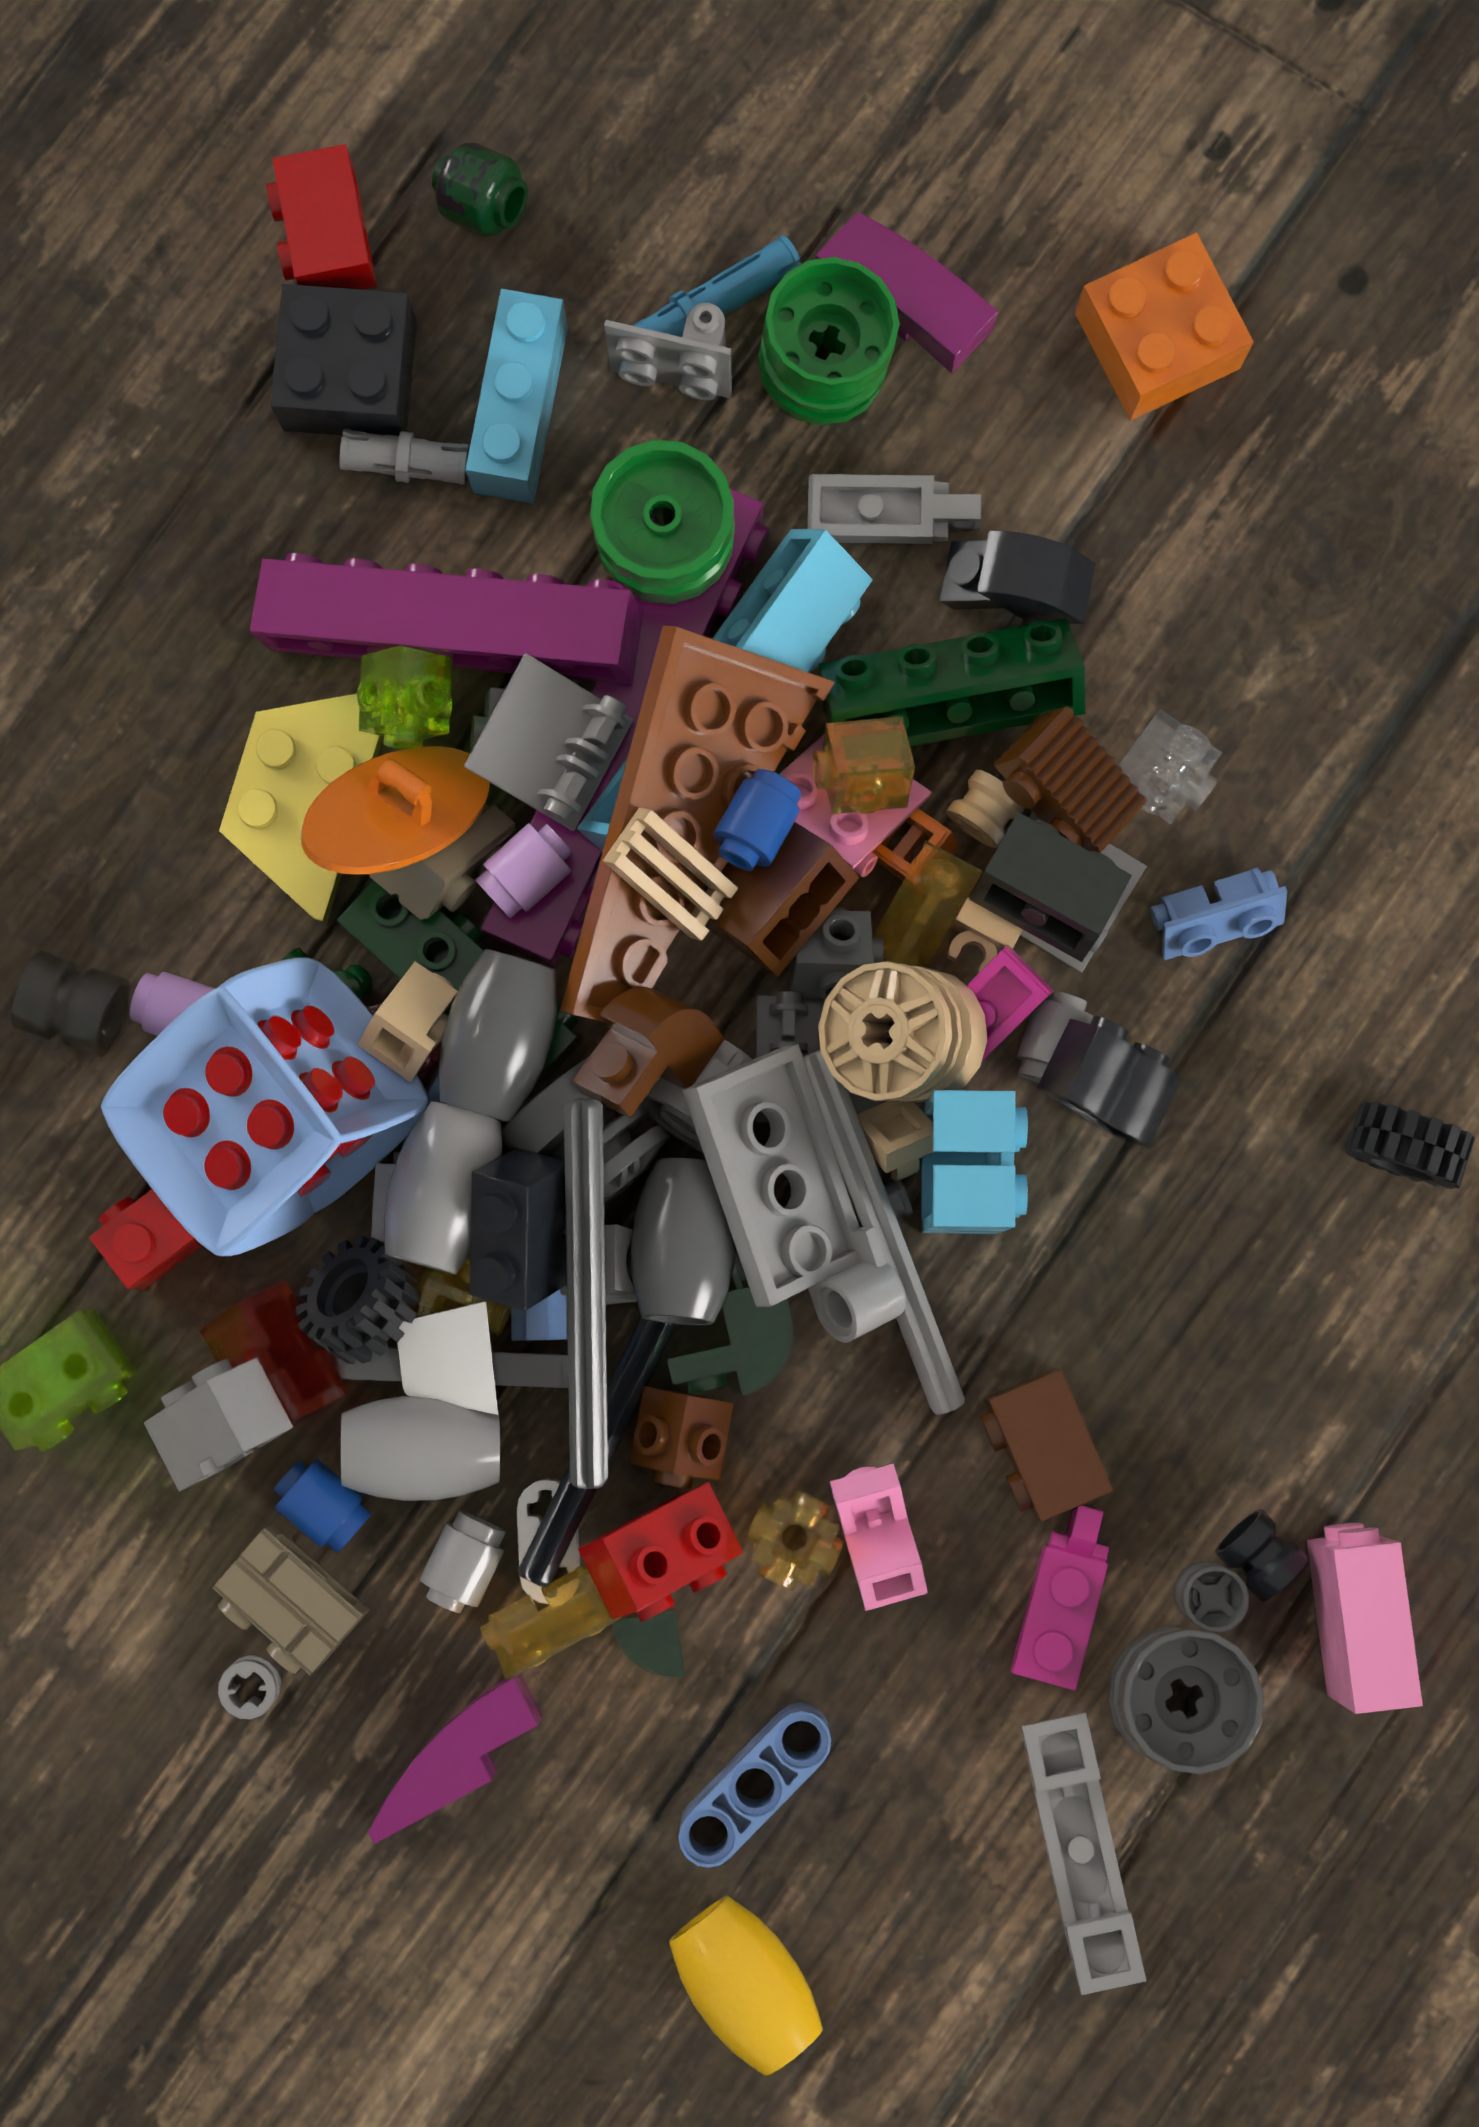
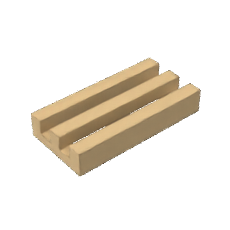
(706, 903)

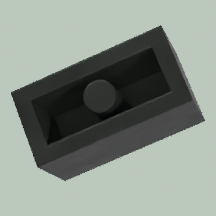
(1051, 886)

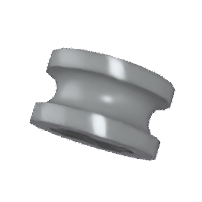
(244, 1668)

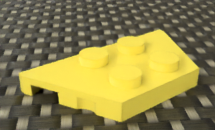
(283, 769)

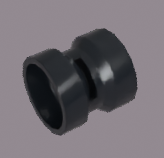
(1263, 1557)

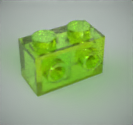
(59, 1379)

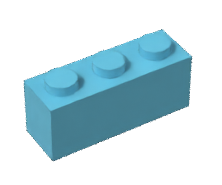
(517, 396)

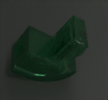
(758, 1347)

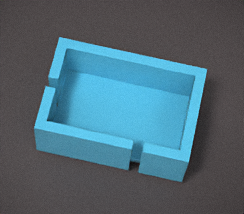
(971, 1173)

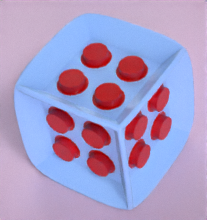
(260, 1105)

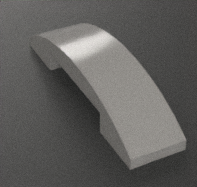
(1082, 1854)

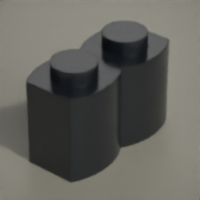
(1110, 1080)

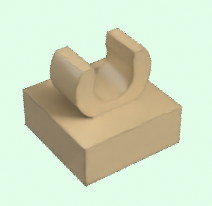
(983, 929)
(897, 1136)

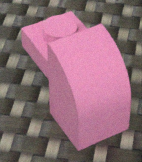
(878, 1536)

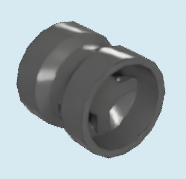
(1220, 1604)

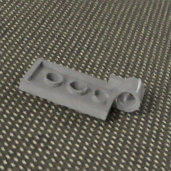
(817, 1234)

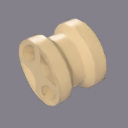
(984, 809)

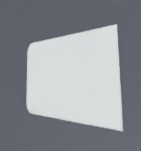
(450, 1358)

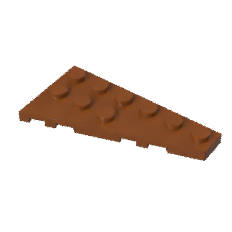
(700, 732)

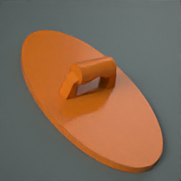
(393, 811)

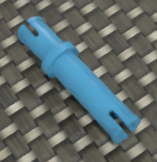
(729, 288)

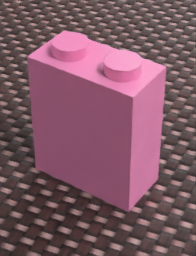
(1364, 1619)

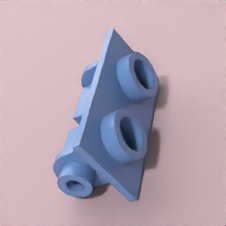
(1247, 907)

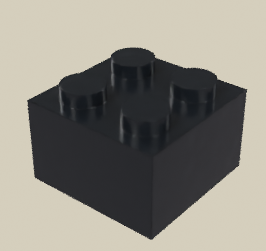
(343, 360)

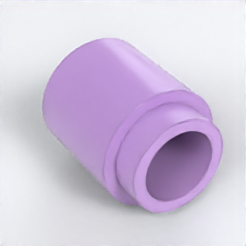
(525, 869)
(163, 999)

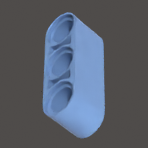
(746, 1815)

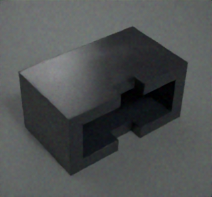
(518, 1229)

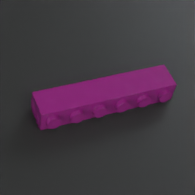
(470, 618)

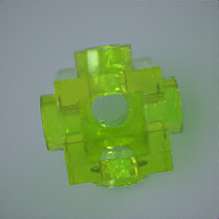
(405, 696)

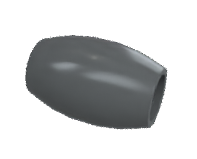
(497, 1035)
(681, 1245)

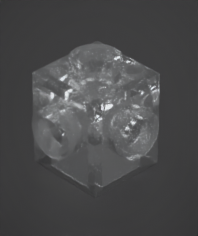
(1171, 766)

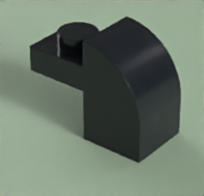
(1019, 573)

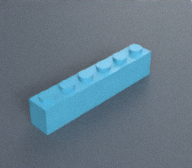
(783, 616)

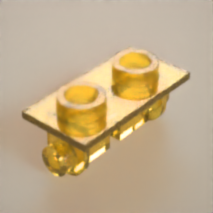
(925, 906)
(531, 1636)

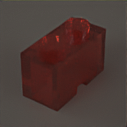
(269, 1330)

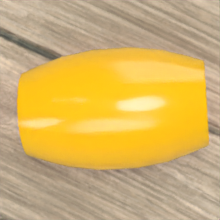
(746, 1985)

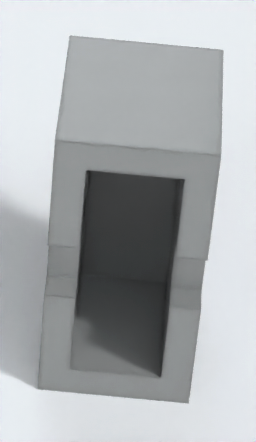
(216, 1421)

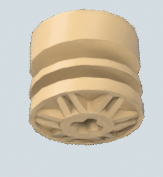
(935, 1033)

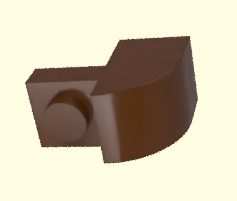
(646, 1041)

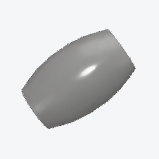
(432, 1186)
(418, 1449)

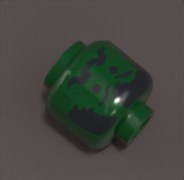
(479, 189)

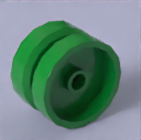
(689, 501)

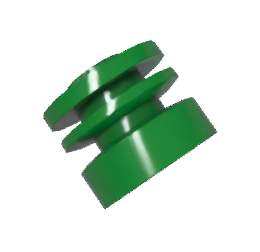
(836, 309)

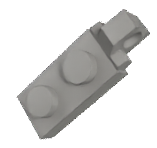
(889, 508)

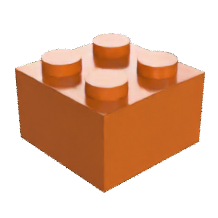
(1163, 326)

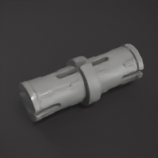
(403, 456)

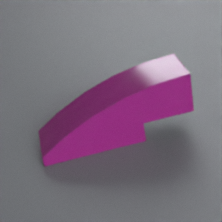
(929, 299)
(458, 1756)

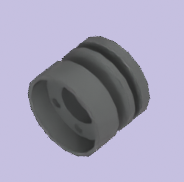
(541, 1131)
(1220, 1712)

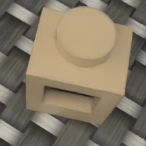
(409, 1021)

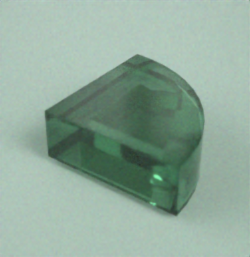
(652, 1643)

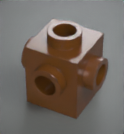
(681, 1436)

